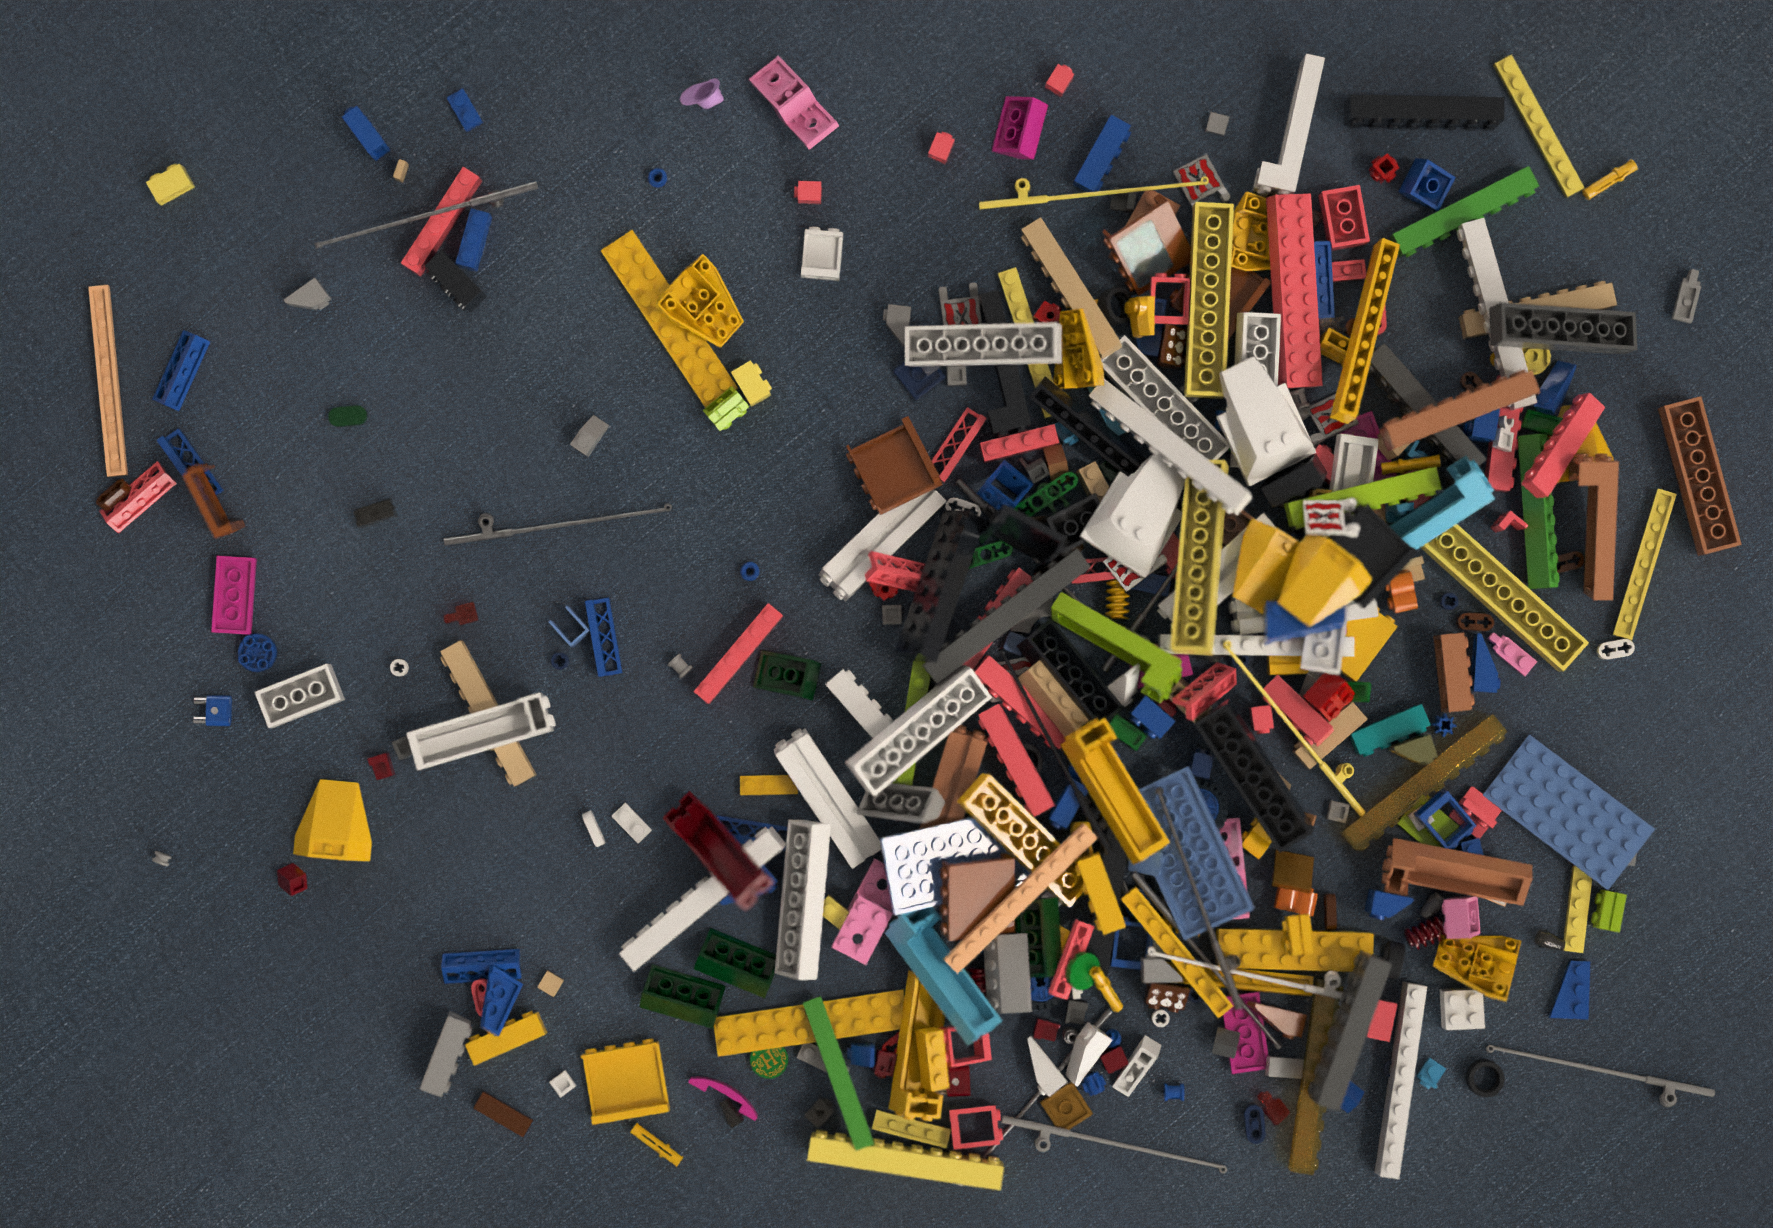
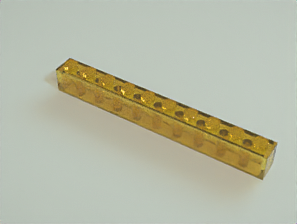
(1422, 783)
(1309, 1114)

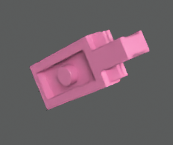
(1512, 653)

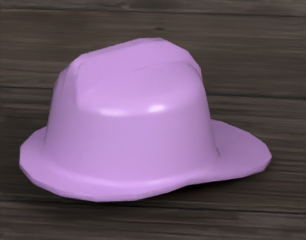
(704, 94)

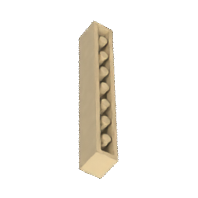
(1069, 284)
(1596, 297)
(481, 698)

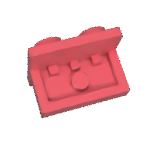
(1479, 810)

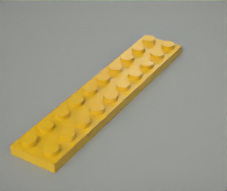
(688, 350)
(791, 1025)

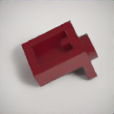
(1167, 706)
(884, 1063)

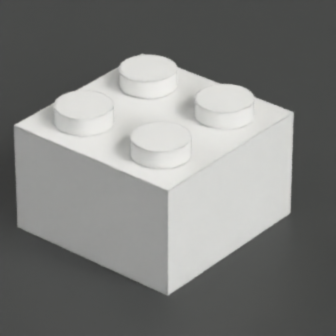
(1461, 1009)

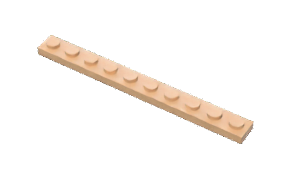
(108, 381)
(1020, 898)

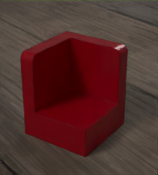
(382, 766)
(292, 879)
(1045, 1029)
(1113, 1059)

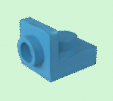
(1065, 435)
(1410, 453)
(1397, 511)
(1430, 1073)

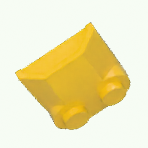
(1141, 314)

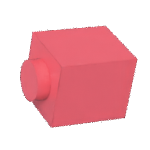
(1060, 79)
(941, 147)
(808, 192)

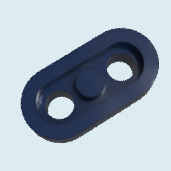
(1254, 1123)

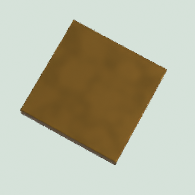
(1293, 871)
(1066, 1107)

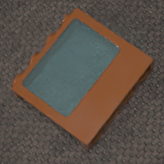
(1149, 247)

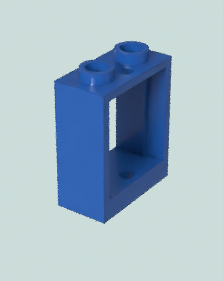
(365, 132)
(1005, 474)
(1066, 806)
(1432, 806)
(1128, 963)

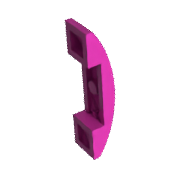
(746, 1107)

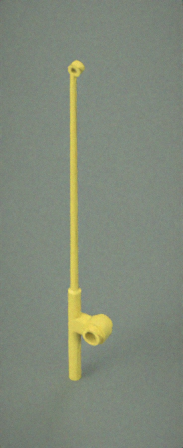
(1023, 198)
(1343, 770)

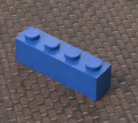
(1101, 155)

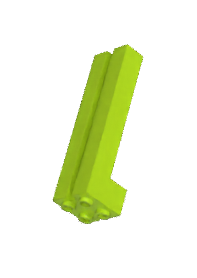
(1159, 666)

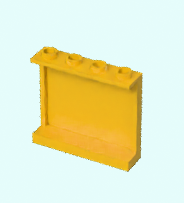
(1369, 638)
(625, 1081)

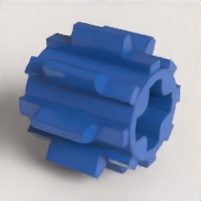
(1449, 725)
(1093, 1083)

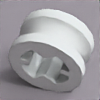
(401, 662)
(1159, 1023)

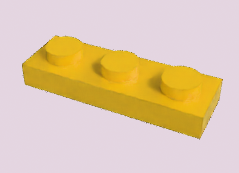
(767, 785)

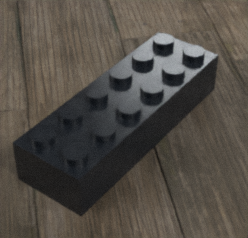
(1070, 671)

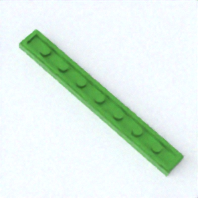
(838, 1073)

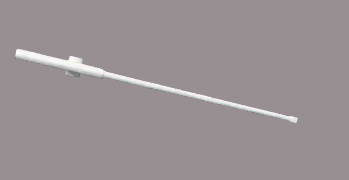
(1331, 978)

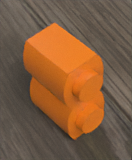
(1402, 593)
(1296, 901)

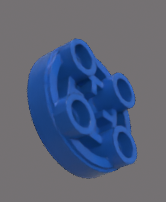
(257, 652)

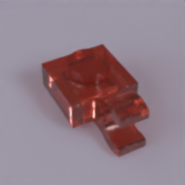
(464, 613)
(1275, 1108)

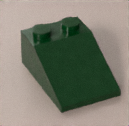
(787, 675)

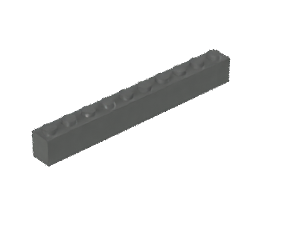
(1007, 615)

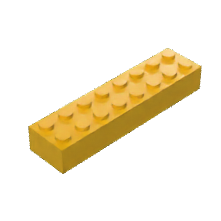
(1018, 833)
(1266, 949)

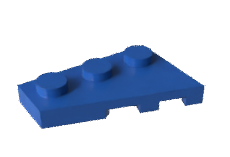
(1150, 344)
(1573, 996)
(498, 1000)

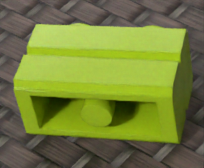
(726, 409)
(1609, 910)

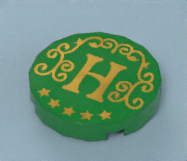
(769, 1062)

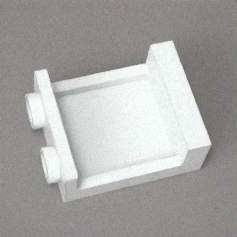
(822, 254)

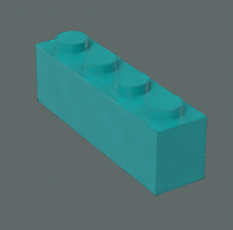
(1389, 729)

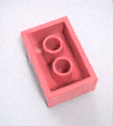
(1344, 217)

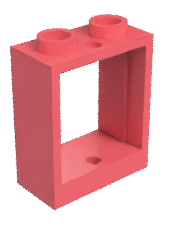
(1178, 278)
(981, 1049)
(998, 1135)

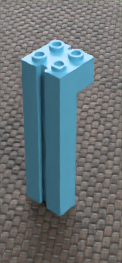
(1448, 507)
(953, 992)

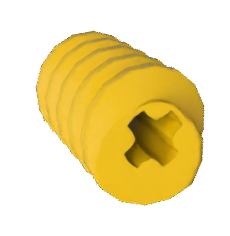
(1117, 600)

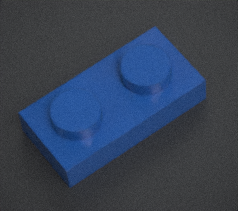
(464, 110)
(1152, 584)

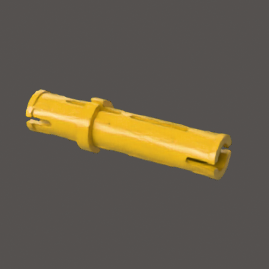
(1616, 175)
(1410, 464)
(1103, 984)
(674, 1159)

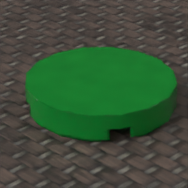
(1078, 970)

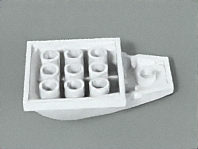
(1261, 422)
(1137, 515)

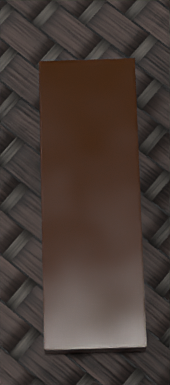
(503, 1114)

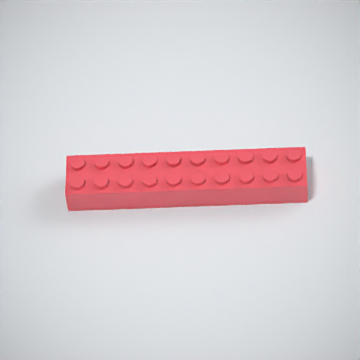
(1295, 289)

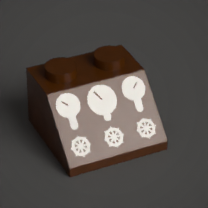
(1172, 347)
(1166, 995)

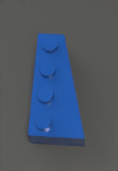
(1282, 625)

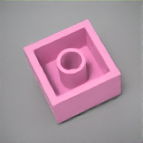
(1461, 917)

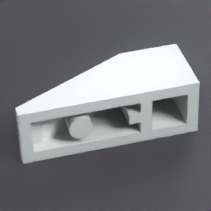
(1125, 685)
(1086, 1051)
(1139, 1064)
(1046, 1072)

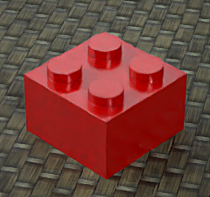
(1329, 695)

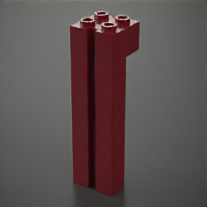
(718, 850)

